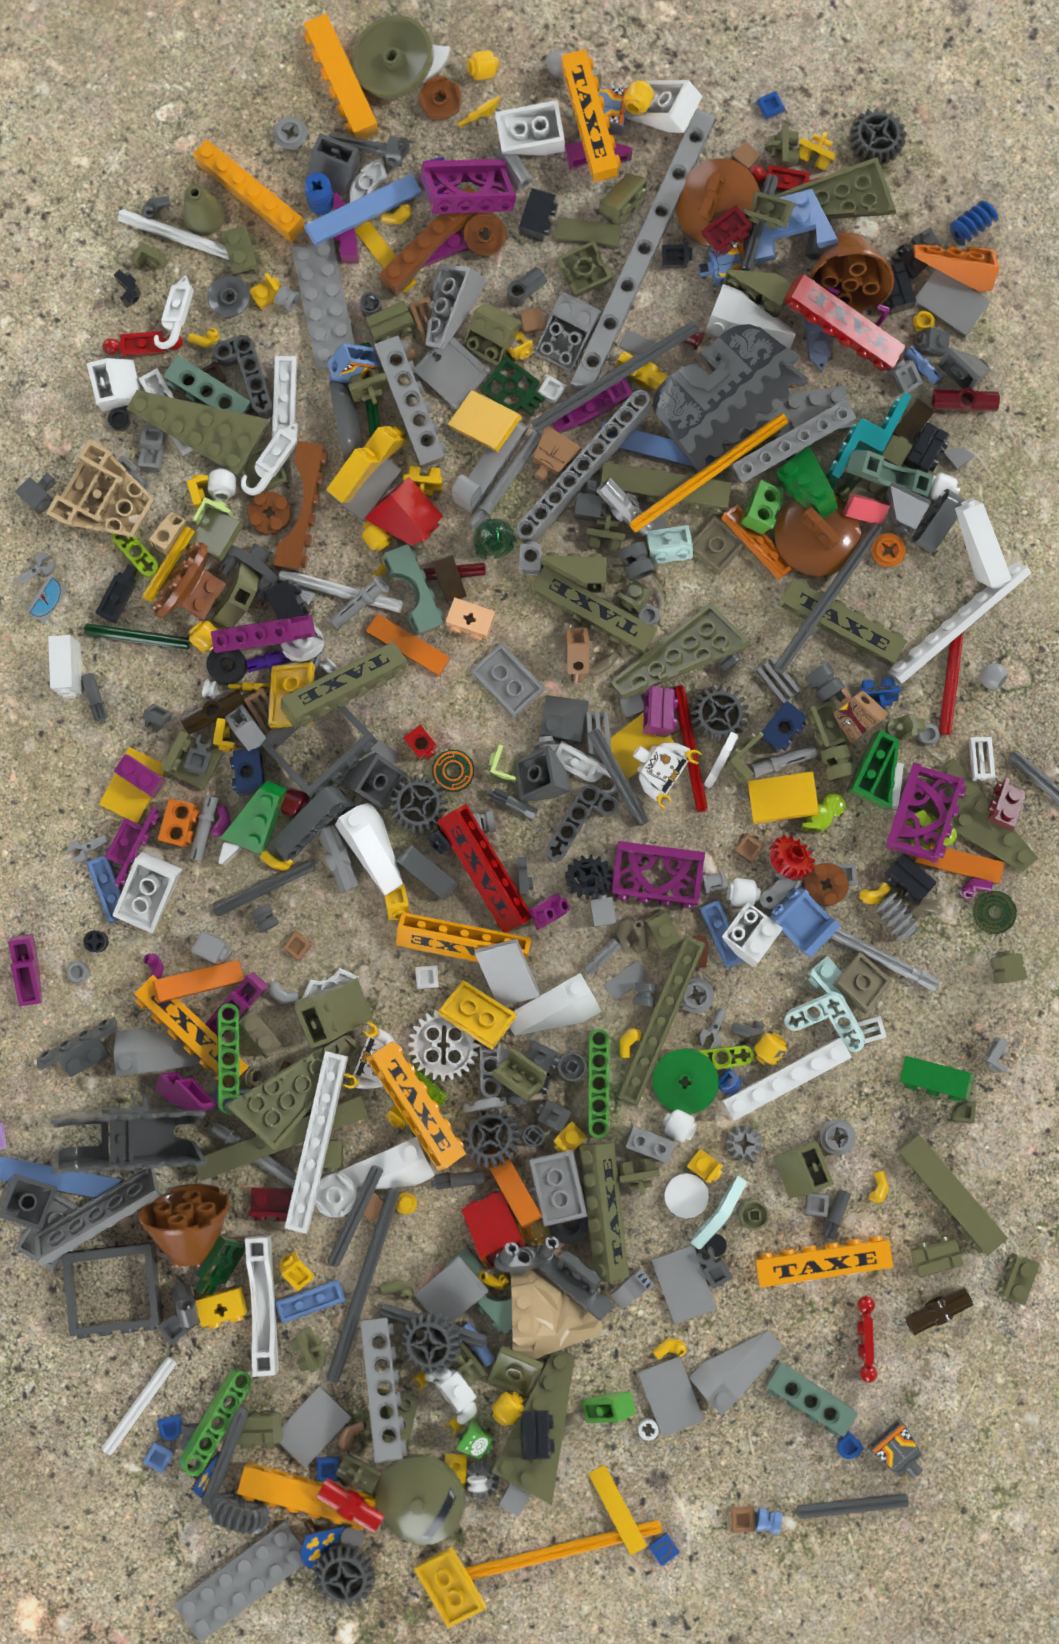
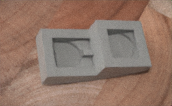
(151, 449)

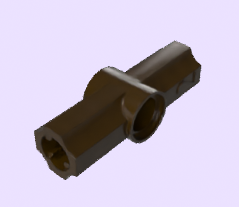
(200, 718)
(939, 1311)

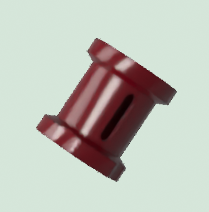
(695, 340)

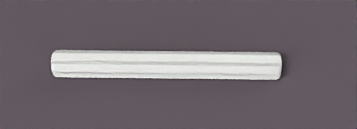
(139, 1405)

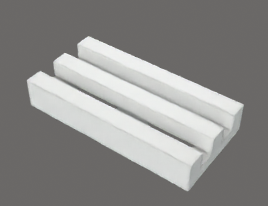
(973, 760)
(897, 787)
(880, 1027)

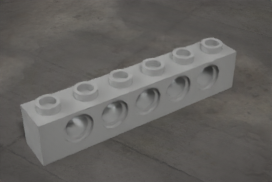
(386, 351)
(792, 441)
(370, 1331)

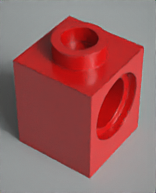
(417, 734)

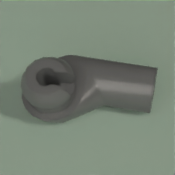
(154, 204)
(746, 1031)

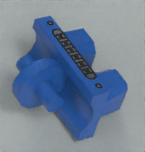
(882, 695)

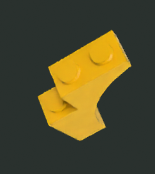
(365, 461)

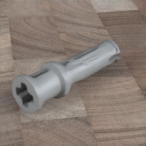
(366, 596)

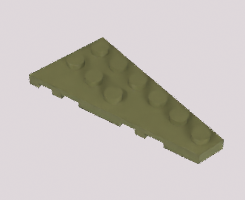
(851, 192)
(212, 431)
(692, 645)
(974, 825)
(286, 1097)
(549, 1394)

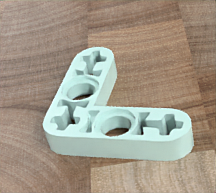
(828, 1011)
(721, 1214)

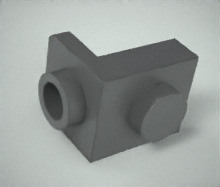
(932, 341)

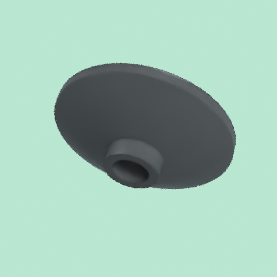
(228, 287)

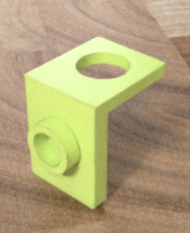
(206, 504)
(494, 761)

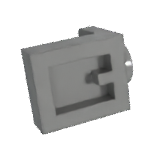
(906, 375)
(995, 1052)

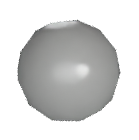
(554, 63)
(993, 676)

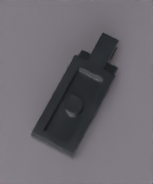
(117, 594)

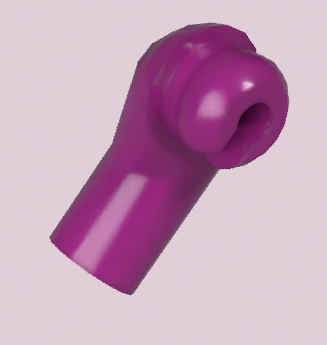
(222, 823)
(974, 886)
(155, 965)

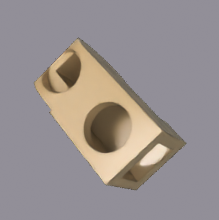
(167, 533)

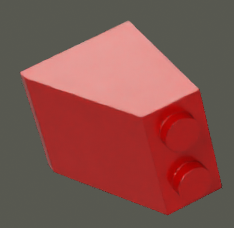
(406, 513)
(492, 1226)

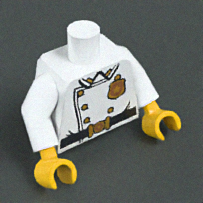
(661, 768)
(365, 1075)
(454, 1391)

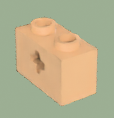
(464, 610)

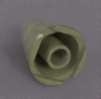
(202, 211)

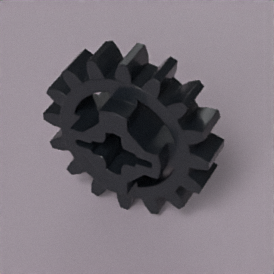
(589, 878)

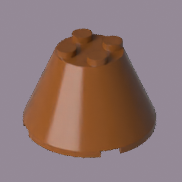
(854, 270)
(186, 1222)

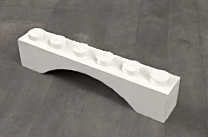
(786, 1079)
(264, 1328)

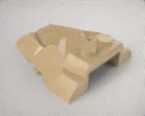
(102, 495)
(546, 1316)

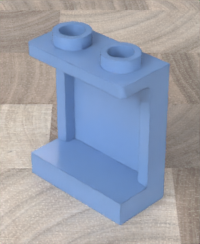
(804, 921)

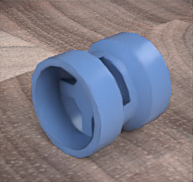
(768, 1521)

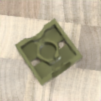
(587, 266)

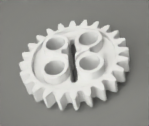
(423, 1044)

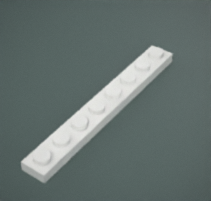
(956, 625)
(316, 1142)

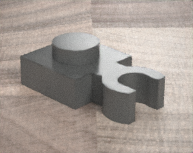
(199, 758)
(524, 881)
(714, 1269)

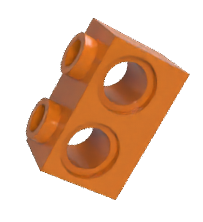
(172, 822)

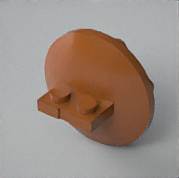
(711, 192)
(815, 544)
(191, 586)

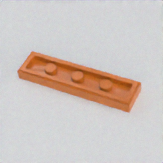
(757, 543)
(408, 644)
(966, 865)
(198, 981)
(515, 1191)

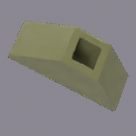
(237, 596)

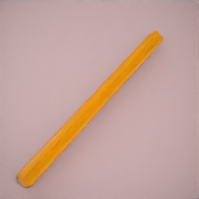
(708, 472)
(557, 1551)

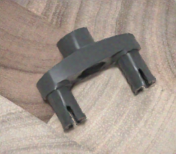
(254, 558)
(530, 1256)

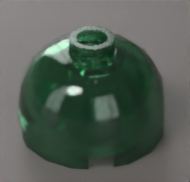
(493, 538)

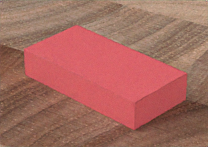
(866, 509)

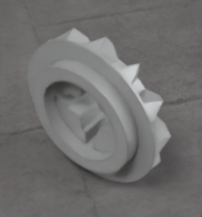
(285, 126)
(705, 1001)
(843, 1128)
(737, 1135)
(484, 1469)

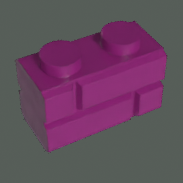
(659, 711)
(140, 775)

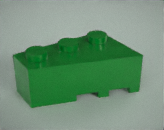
(807, 483)
(876, 771)
(257, 820)
(937, 1079)

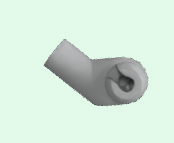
(280, 995)

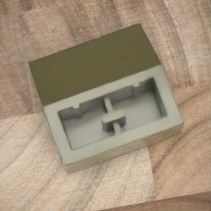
(623, 199)
(491, 333)
(803, 1170)

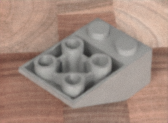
(568, 331)

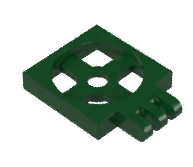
(526, 397)
(222, 1272)

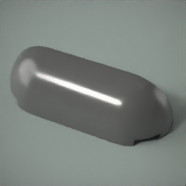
(346, 419)

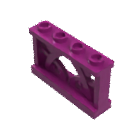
(480, 172)
(263, 633)
(916, 785)
(682, 856)

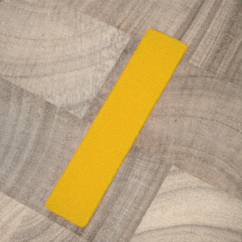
(378, 247)
(617, 1510)

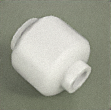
(942, 482)
(221, 484)
(743, 891)
(679, 1125)

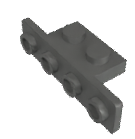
(80, 1051)
(578, 1283)

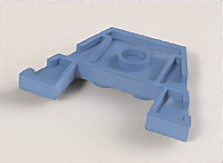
(805, 217)

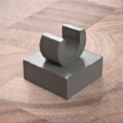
(926, 238)
(156, 715)

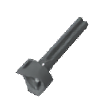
(391, 150)

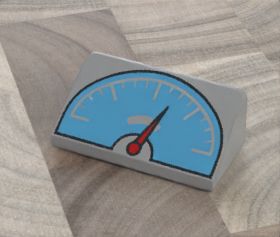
(46, 599)

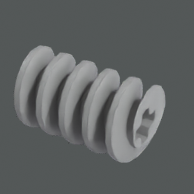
(897, 917)

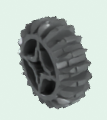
(872, 125)
(714, 706)
(409, 807)
(486, 1144)
(414, 1344)
(238, 1514)
(327, 1580)

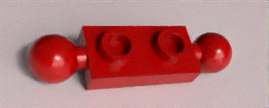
(786, 177)
(138, 344)
(866, 1349)

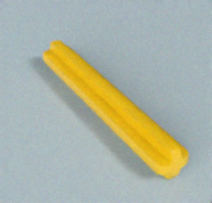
(168, 564)

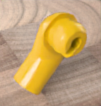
(204, 341)
(275, 863)
(874, 897)
(627, 1040)
(882, 1187)

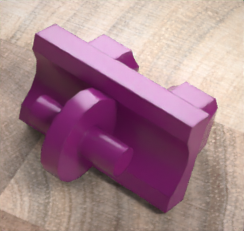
(549, 910)

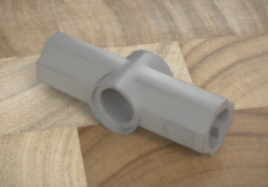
(622, 505)
(338, 859)

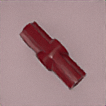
(978, 400)

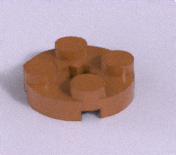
(440, 110)
(478, 224)
(276, 522)
(838, 880)

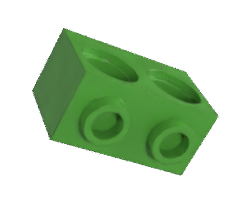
(760, 506)

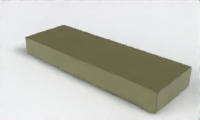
(586, 231)

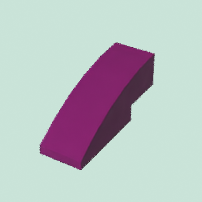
(576, 156)
(348, 247)
(25, 969)
(242, 997)
(184, 1092)

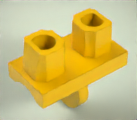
(825, 155)
(428, 483)

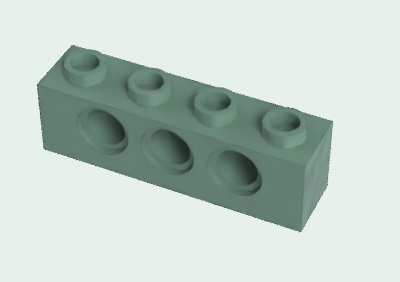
(182, 369)
(843, 1413)

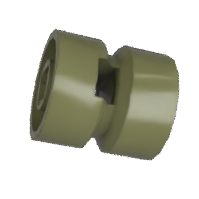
(837, 763)
(753, 1213)

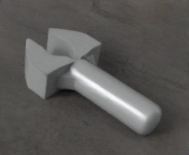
(38, 568)
(82, 857)
(713, 1029)

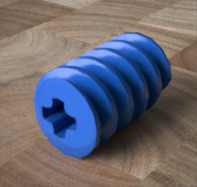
(319, 193)
(972, 222)

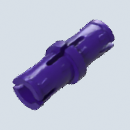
(266, 661)

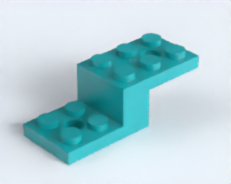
(867, 437)

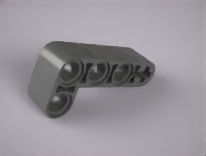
(250, 377)
(311, 821)
(576, 825)

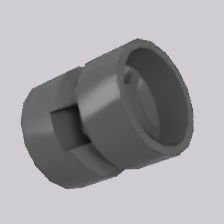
(636, 560)
(826, 684)
(572, 1066)

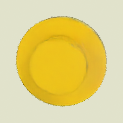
(923, 320)
(406, 1203)

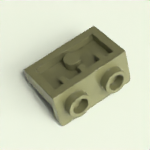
(1017, 1279)

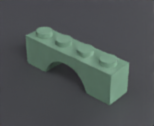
(875, 469)
(402, 564)
(497, 1308)

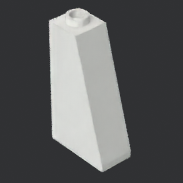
(981, 544)

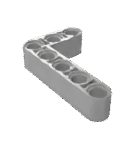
(471, 491)

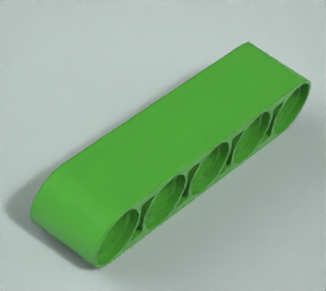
(232, 1048)
(594, 1094)
(215, 1433)

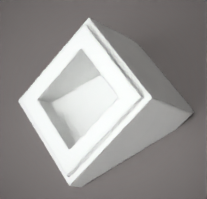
(228, 852)

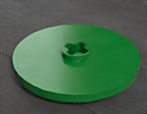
(699, 1071)

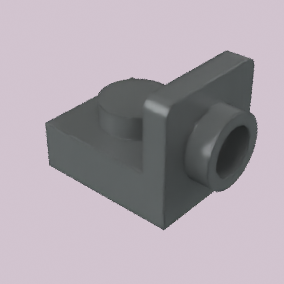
(172, 1330)

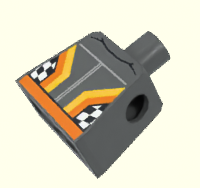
(897, 1449)

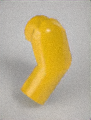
(398, 216)
(492, 1281)
(670, 1345)

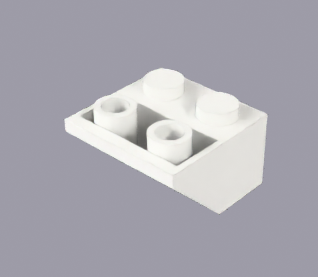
(113, 382)
(751, 934)

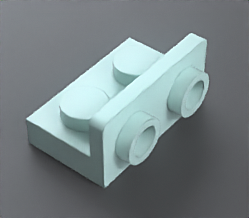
(670, 544)
(823, 977)

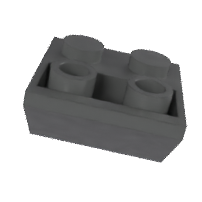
(335, 161)

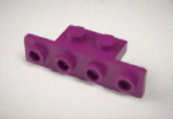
(128, 842)

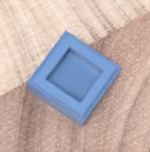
(158, 1457)

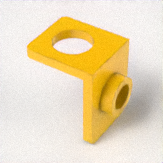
(522, 351)
(458, 1464)

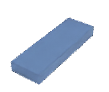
(104, 879)
(717, 924)
(310, 1301)

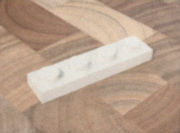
(284, 392)

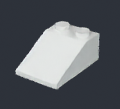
(671, 106)
(531, 129)
(147, 892)

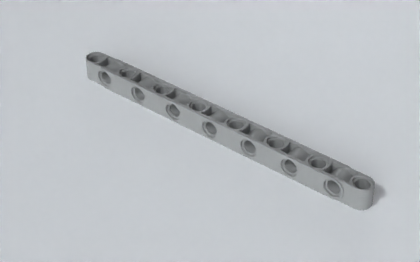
(649, 239)

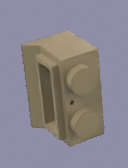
(259, 1034)

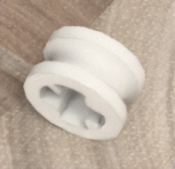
(328, 666)
(210, 689)
(643, 1422)
(477, 1483)

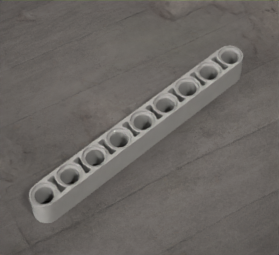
(588, 457)

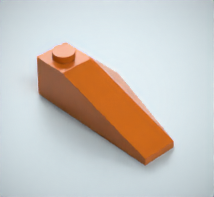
(972, 266)

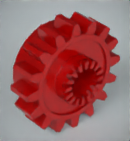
(791, 858)

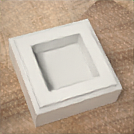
(552, 389)
(427, 977)

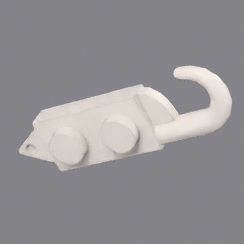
(175, 311)
(273, 458)
(580, 764)

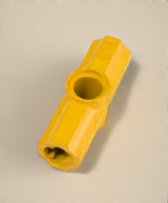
(647, 376)

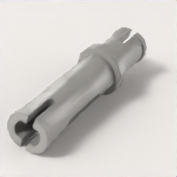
(773, 764)
(203, 828)

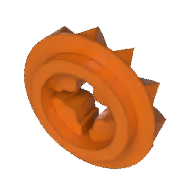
(888, 540)

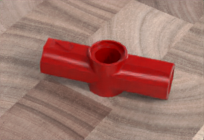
(350, 1505)

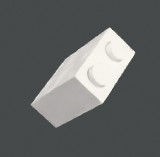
(65, 665)

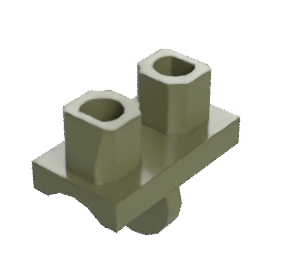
(779, 146)
(370, 387)
(595, 534)
(905, 726)
(628, 1174)
(311, 1349)
(468, 1365)
(359, 1473)

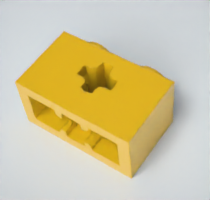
(231, 1298)

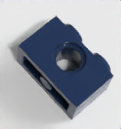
(789, 715)
(241, 760)

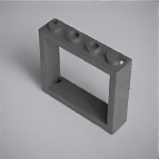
(334, 772)
(148, 1324)

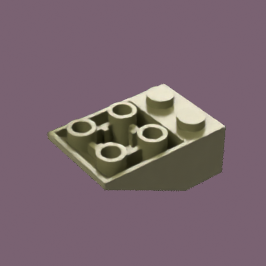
(761, 287)
(584, 571)
(332, 1012)

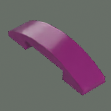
(594, 407)

